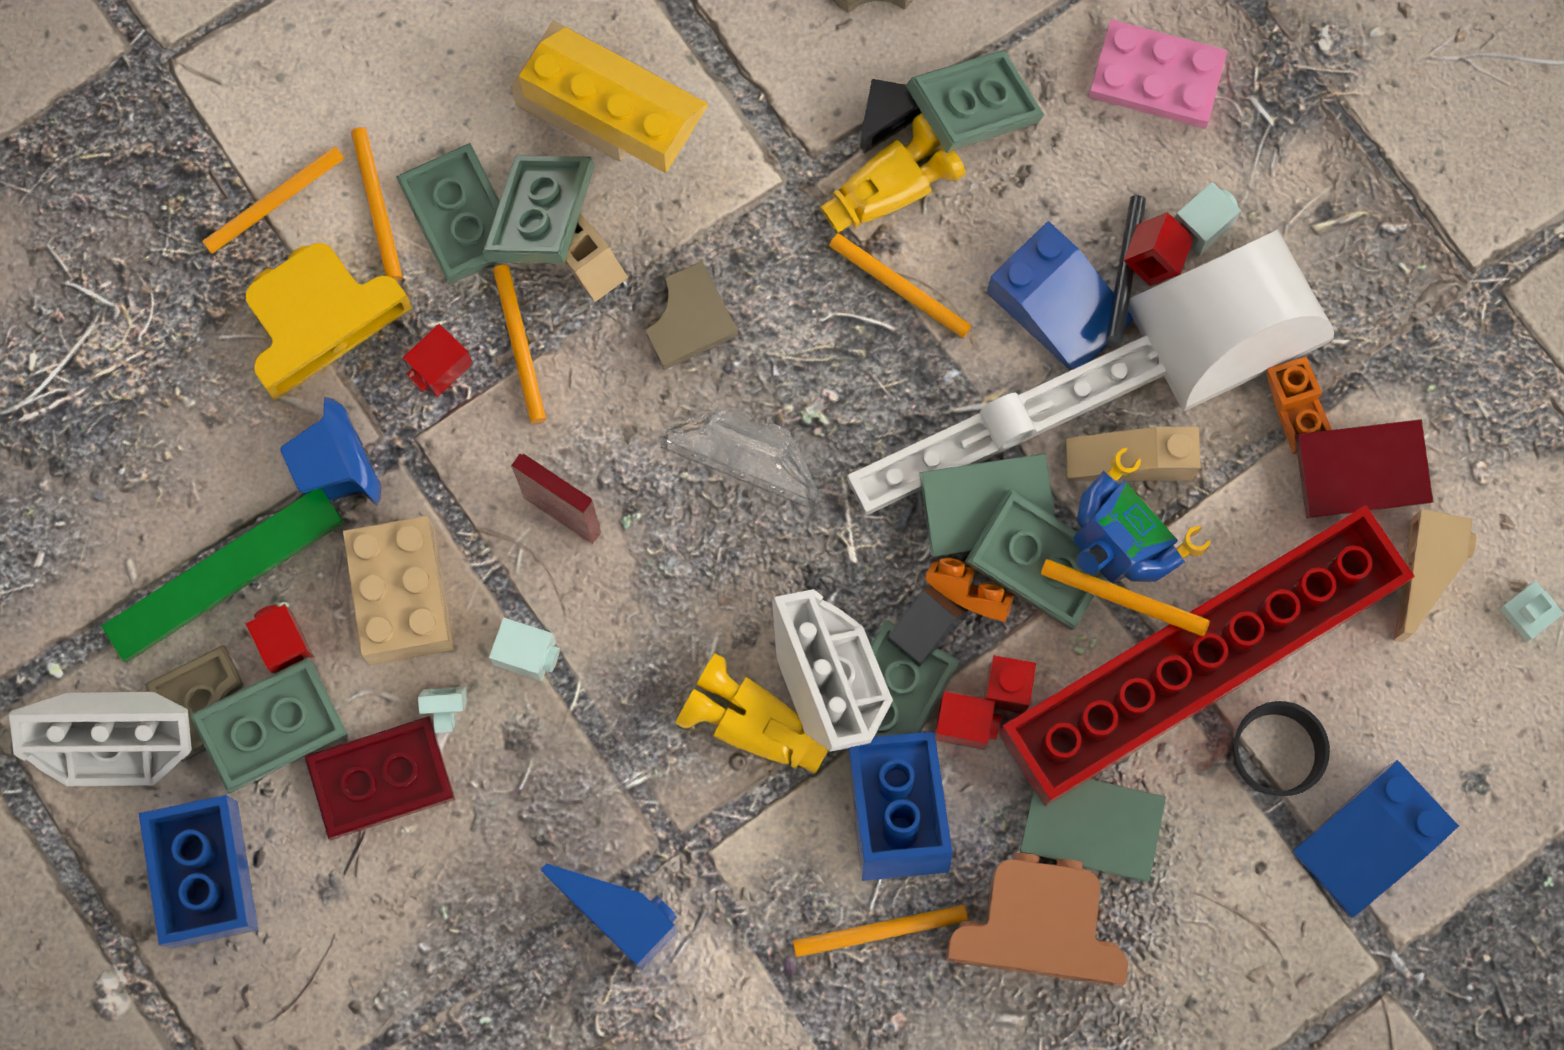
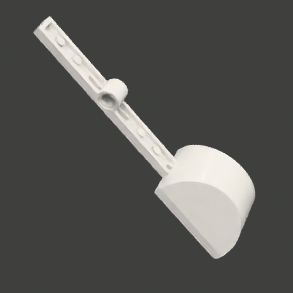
(1196, 330)

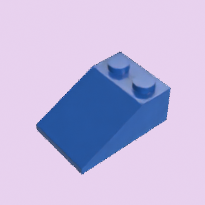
(1056, 296)
(900, 807)
(1375, 838)
(623, 915)

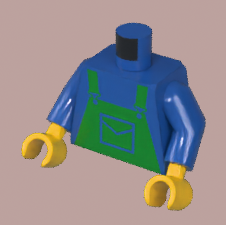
(1123, 534)

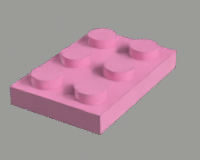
(1158, 73)

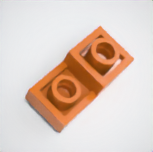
(1297, 399)
(956, 583)

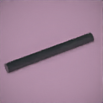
(1124, 274)

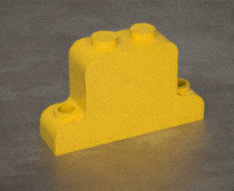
(316, 314)

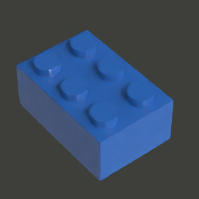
(198, 872)

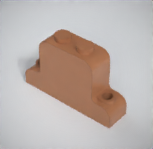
(1041, 924)

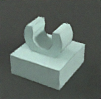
(1531, 611)
(443, 704)

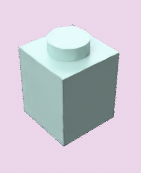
(1208, 216)
(524, 649)

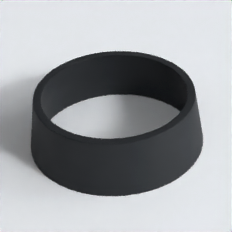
(1310, 724)

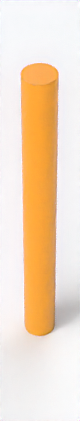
(273, 200)
(376, 203)
(900, 285)
(519, 344)
(1125, 597)
(880, 930)

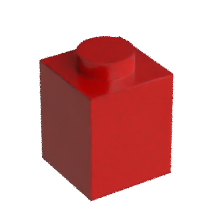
(1158, 249)
(436, 361)
(278, 638)
(1010, 683)
(966, 721)

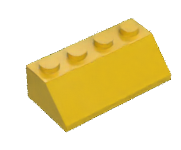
(611, 97)

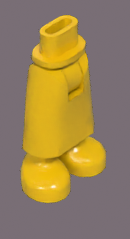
(893, 179)
(753, 720)

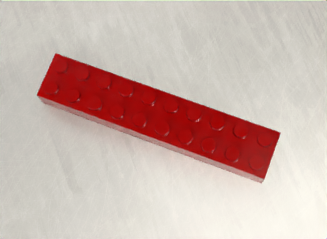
(1183, 673)

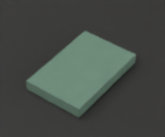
(974, 100)
(453, 209)
(539, 209)
(964, 498)
(1015, 550)
(912, 687)
(268, 725)
(1099, 825)

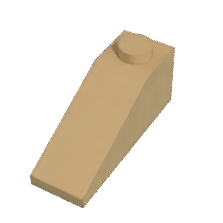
(593, 261)
(1163, 452)
(1434, 554)

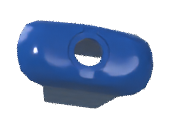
(331, 457)

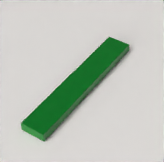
(222, 574)

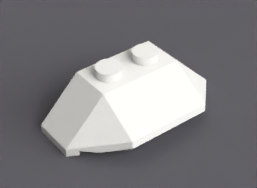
(829, 671)
(102, 737)

